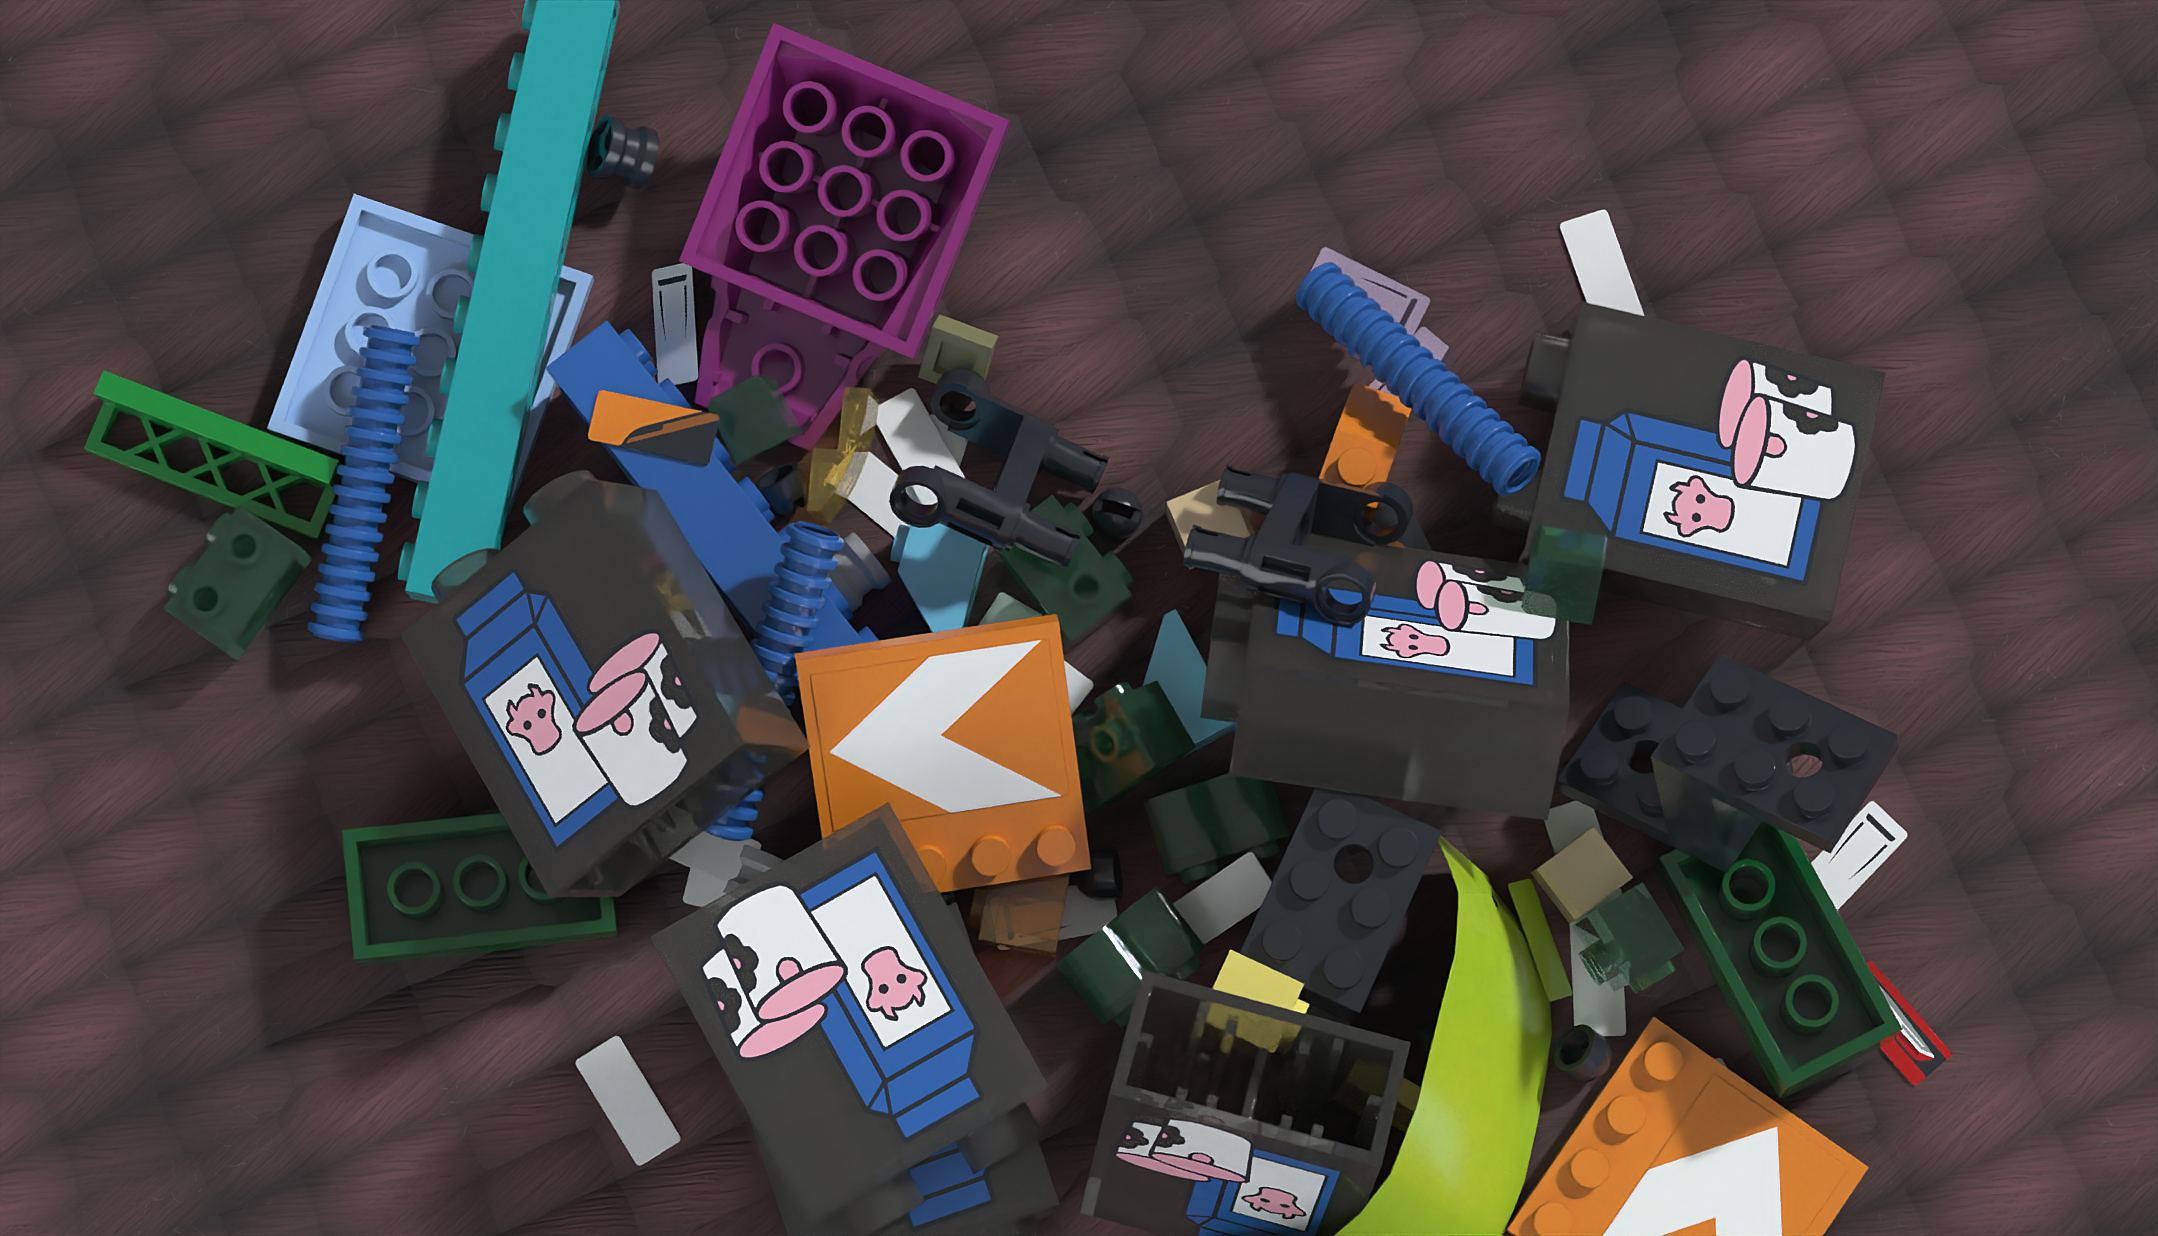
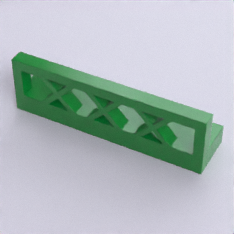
(222, 433)

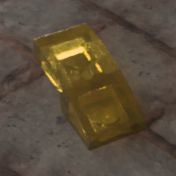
(837, 470)

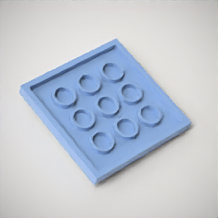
(409, 278)

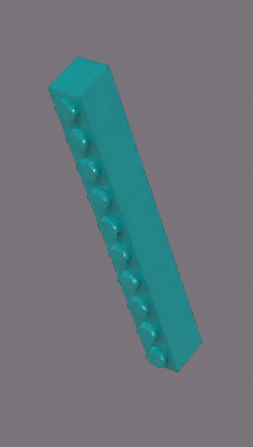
(513, 287)

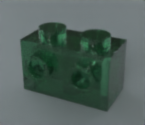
(236, 581)
(1082, 595)
(1126, 743)
(1628, 942)

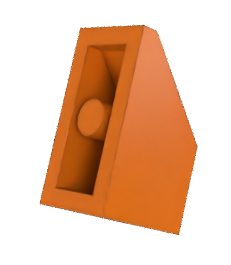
(1365, 440)

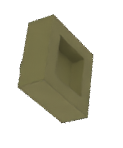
(956, 347)

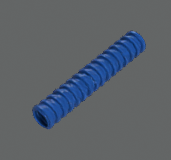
(1418, 379)
(363, 484)
(786, 632)

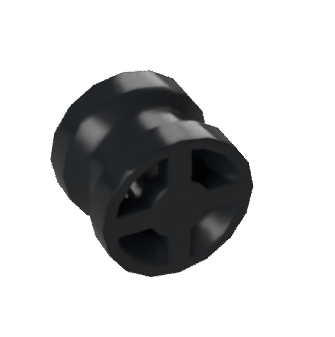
(622, 152)

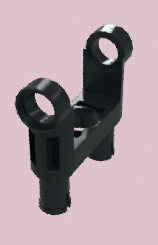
(1000, 514)
(1276, 557)

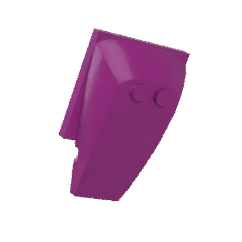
(832, 222)

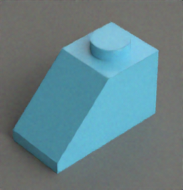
(939, 572)
(1182, 677)

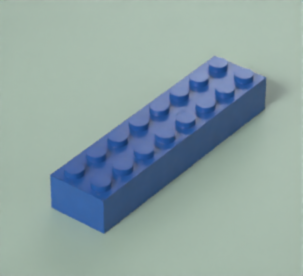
(718, 517)

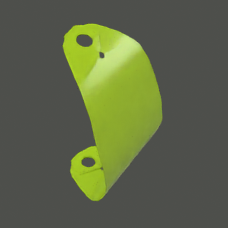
(1480, 1083)

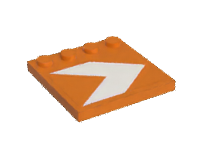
(960, 740)
(1687, 1153)

